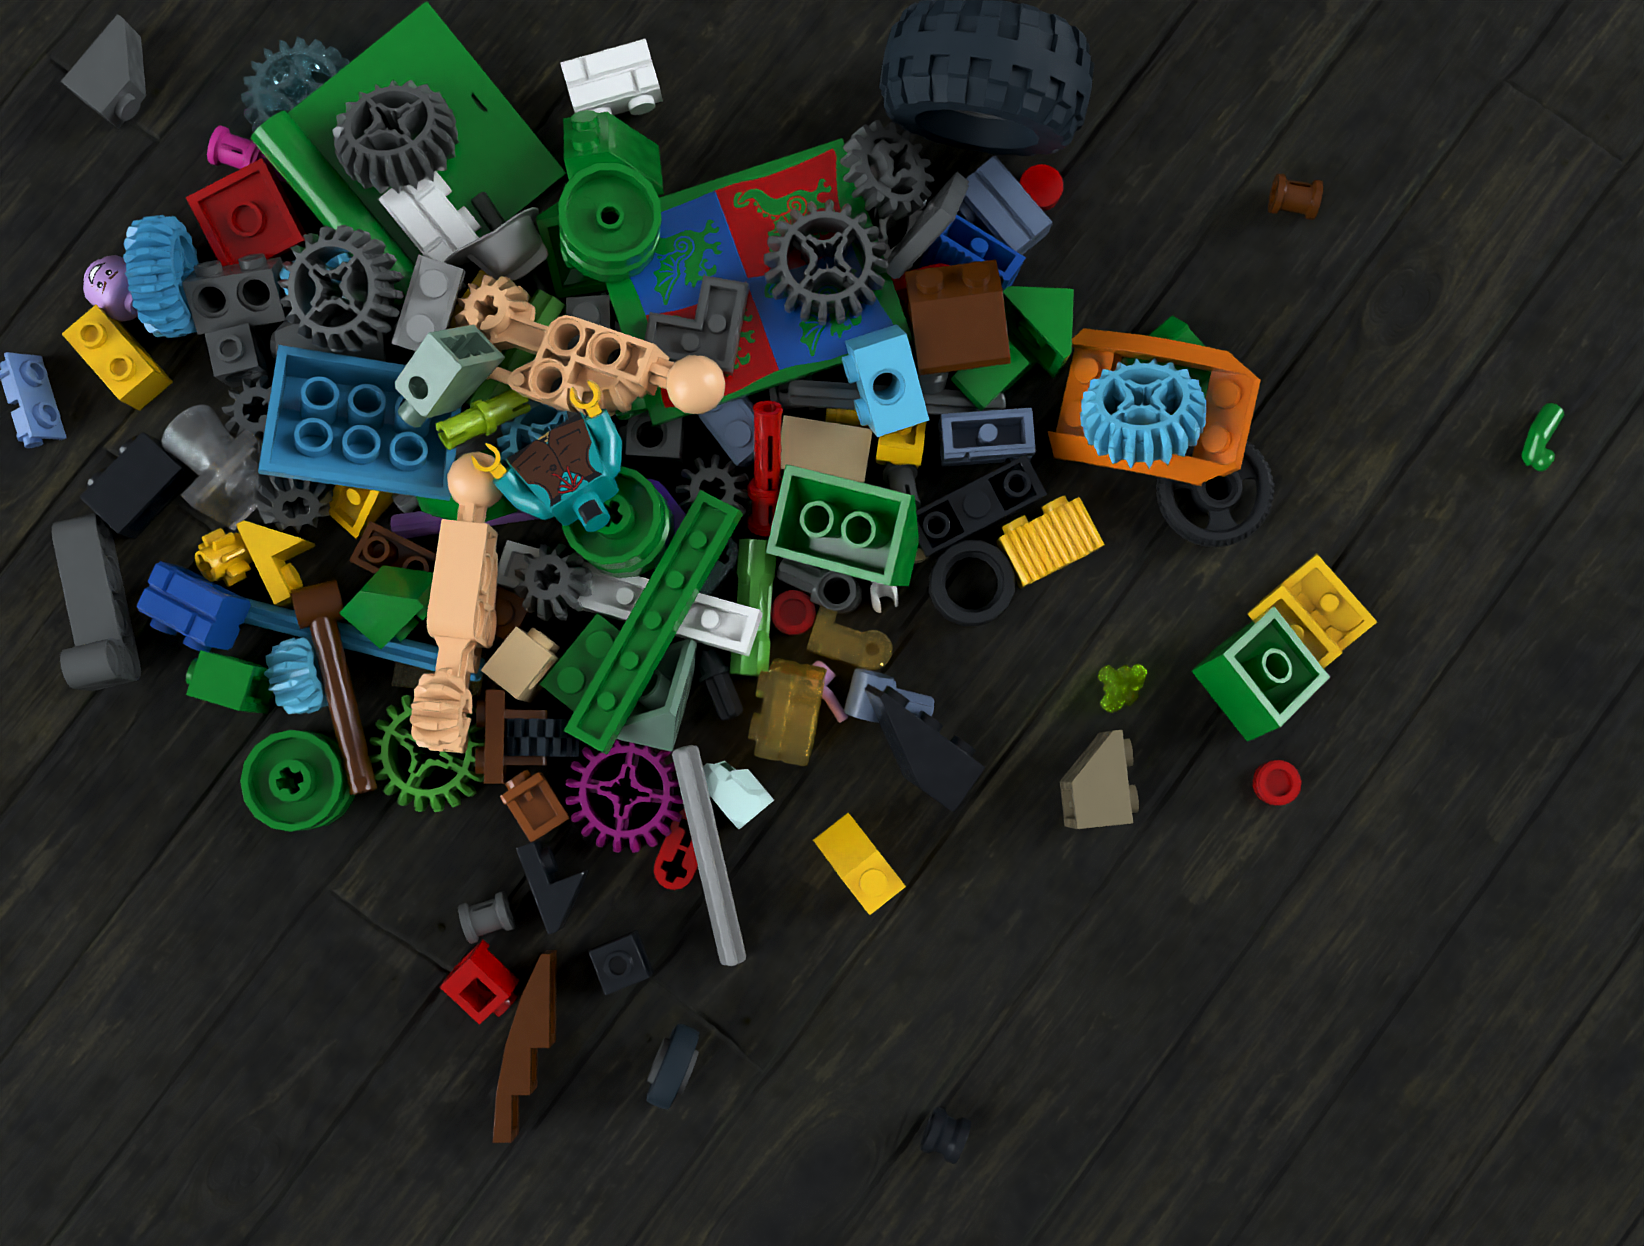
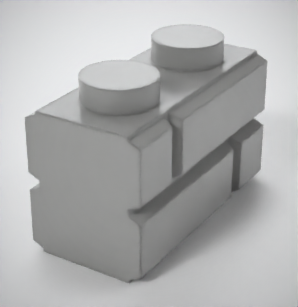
(428, 301)

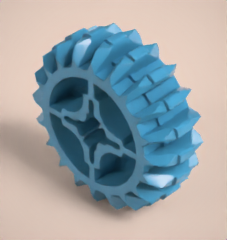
(156, 265)

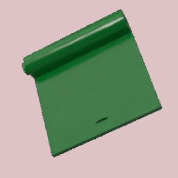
(493, 153)

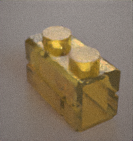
(788, 712)

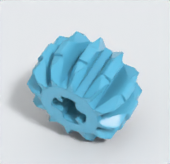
(296, 676)

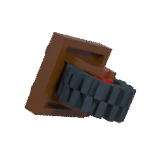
(517, 737)

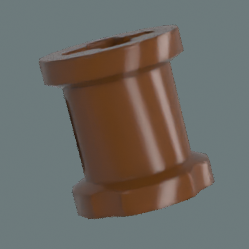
(1295, 196)

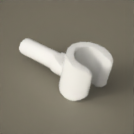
(879, 590)

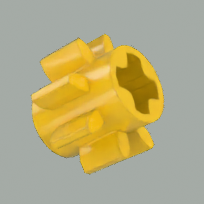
(223, 557)

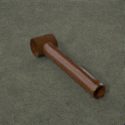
(319, 610)

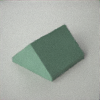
(663, 701)

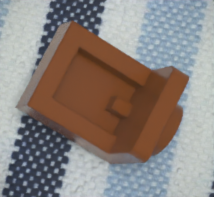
(534, 804)

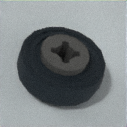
(672, 1066)

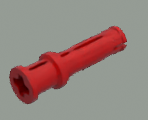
(767, 478)

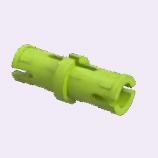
(482, 418)

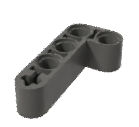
(96, 606)

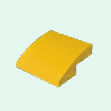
(1318, 610)

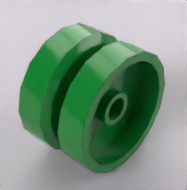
(588, 207)
(637, 540)
(272, 783)

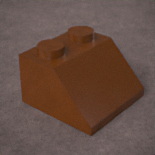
(957, 317)

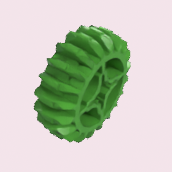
(420, 767)

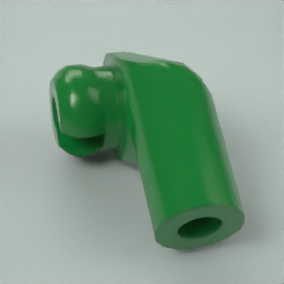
(1539, 434)

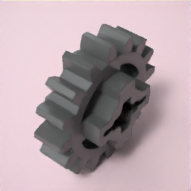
(887, 170)

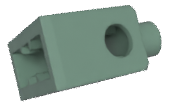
(445, 372)

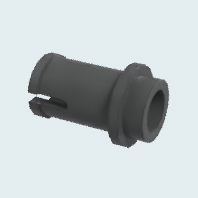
(902, 479)

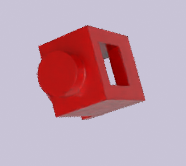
(481, 984)

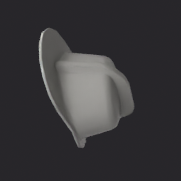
(507, 251)

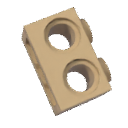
(522, 663)

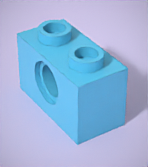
(900, 403)

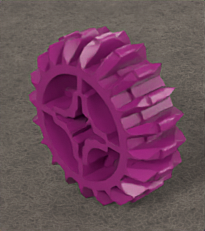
(623, 812)

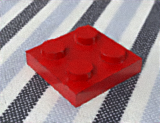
(247, 214)

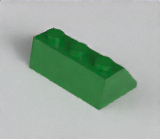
(845, 526)

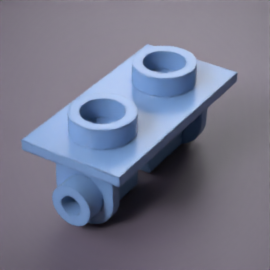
(28, 384)

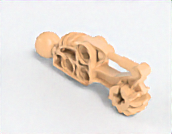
(692, 383)
(459, 609)

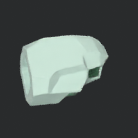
(736, 792)

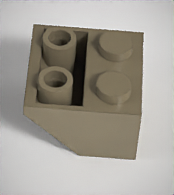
(1097, 784)

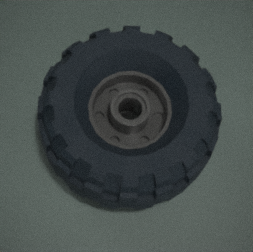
(987, 76)

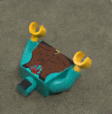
(566, 469)

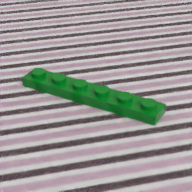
(653, 622)

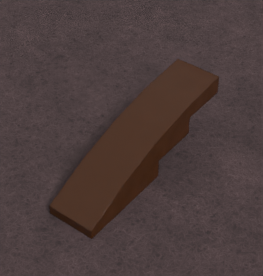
(531, 1029)

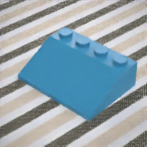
(341, 426)

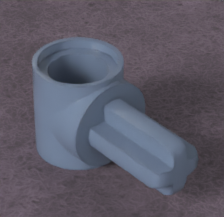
(860, 706)

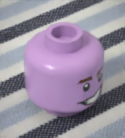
(108, 288)

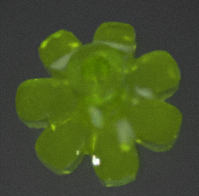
(1121, 685)

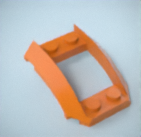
(1229, 404)

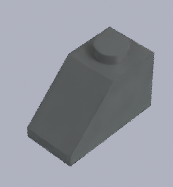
(111, 73)

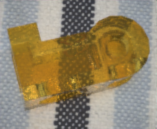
(859, 649)

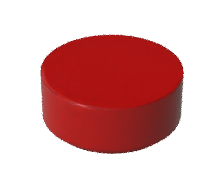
(1043, 185)
(793, 612)
(1276, 782)

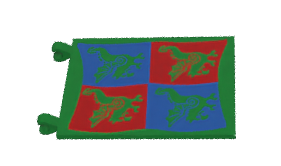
(723, 234)

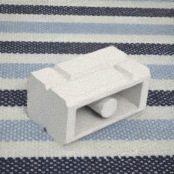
(613, 80)
(431, 218)

